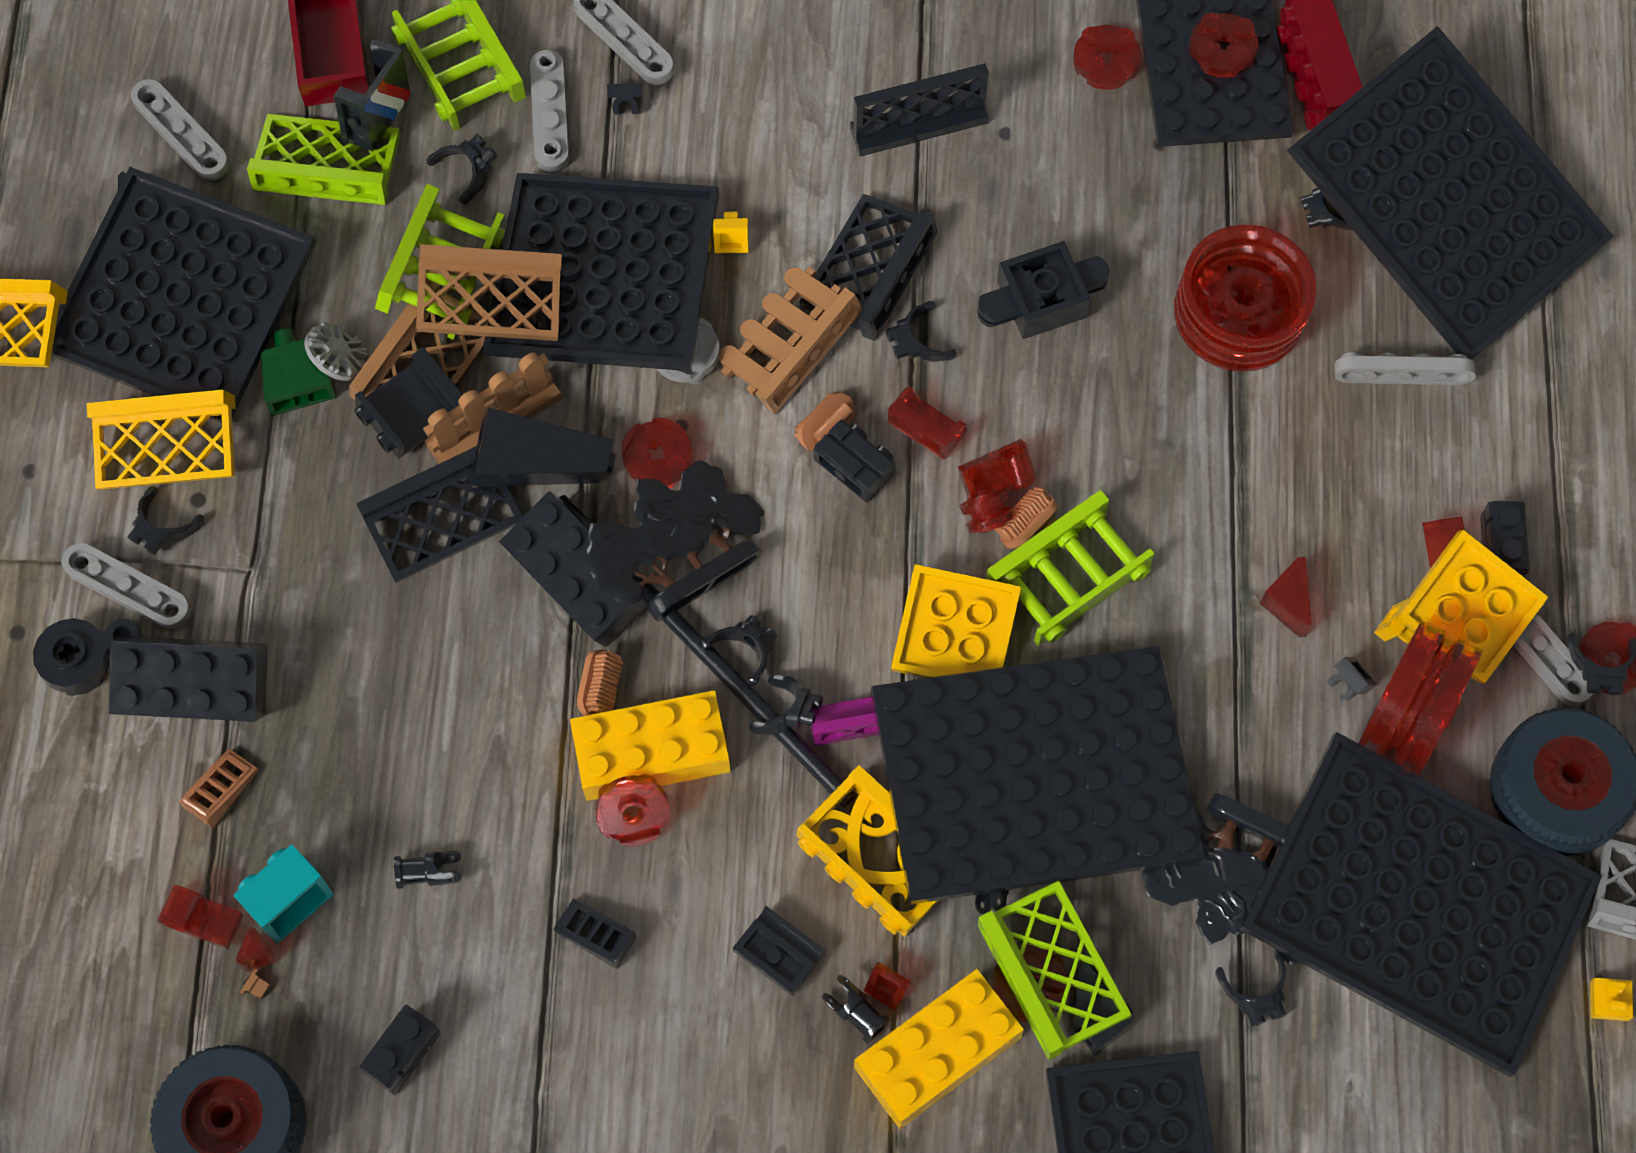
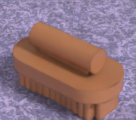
(820, 421)
(1032, 516)
(599, 682)

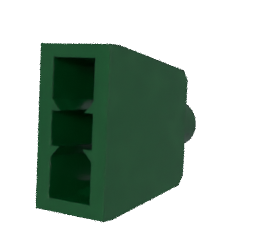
(291, 377)

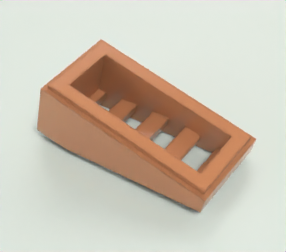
(219, 805)

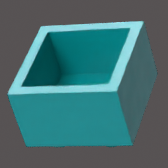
(283, 893)

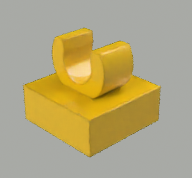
(731, 234)
(1392, 627)
(1611, 999)

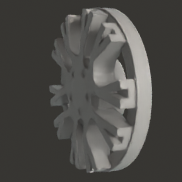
(335, 350)

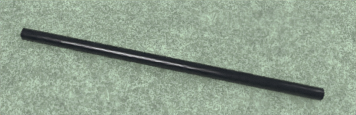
(744, 692)

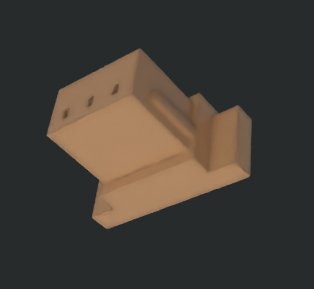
(255, 985)

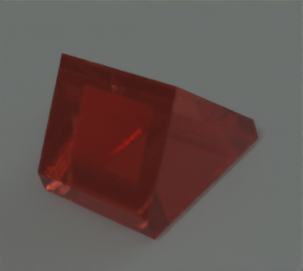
(254, 952)
(887, 986)

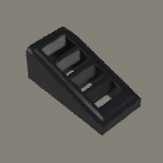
(619, 949)

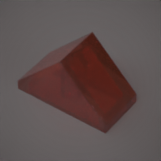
(1289, 598)

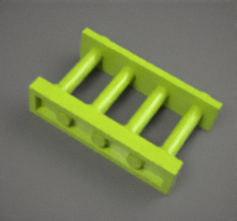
(490, 55)
(407, 263)
(1064, 533)

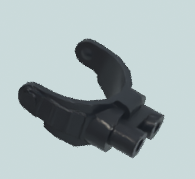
(479, 158)
(1319, 214)
(906, 343)
(154, 536)
(750, 634)
(1599, 676)
(799, 713)
(1259, 1006)

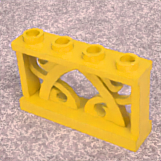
(871, 800)

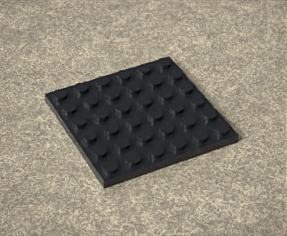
(626, 274)
(178, 291)

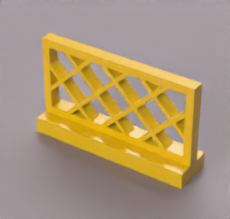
(32, 295)
(167, 409)

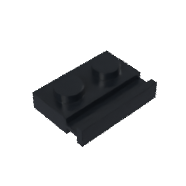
(779, 951)

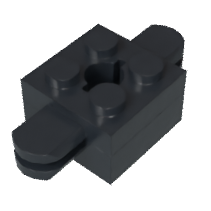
(1039, 276)

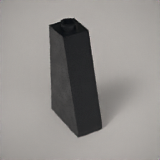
(536, 452)

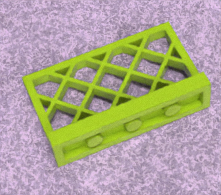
(319, 178)
(1023, 984)

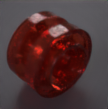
(987, 510)

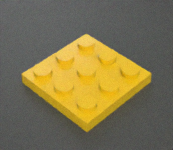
(1475, 600)
(954, 624)

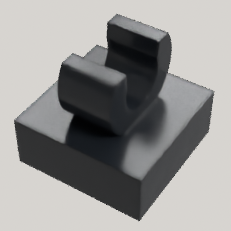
(625, 92)
(1354, 675)

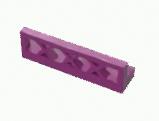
(844, 721)

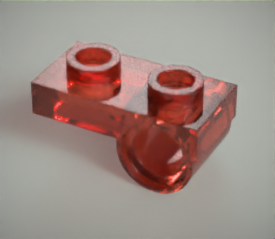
(999, 469)
(199, 917)

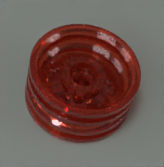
(1244, 297)
(1421, 697)

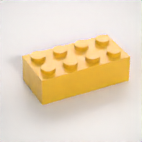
(664, 739)
(938, 1048)

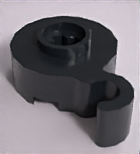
(90, 663)

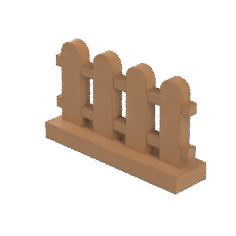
(806, 347)
(520, 393)

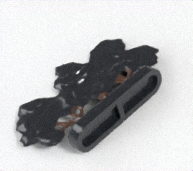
(674, 526)
(1226, 877)

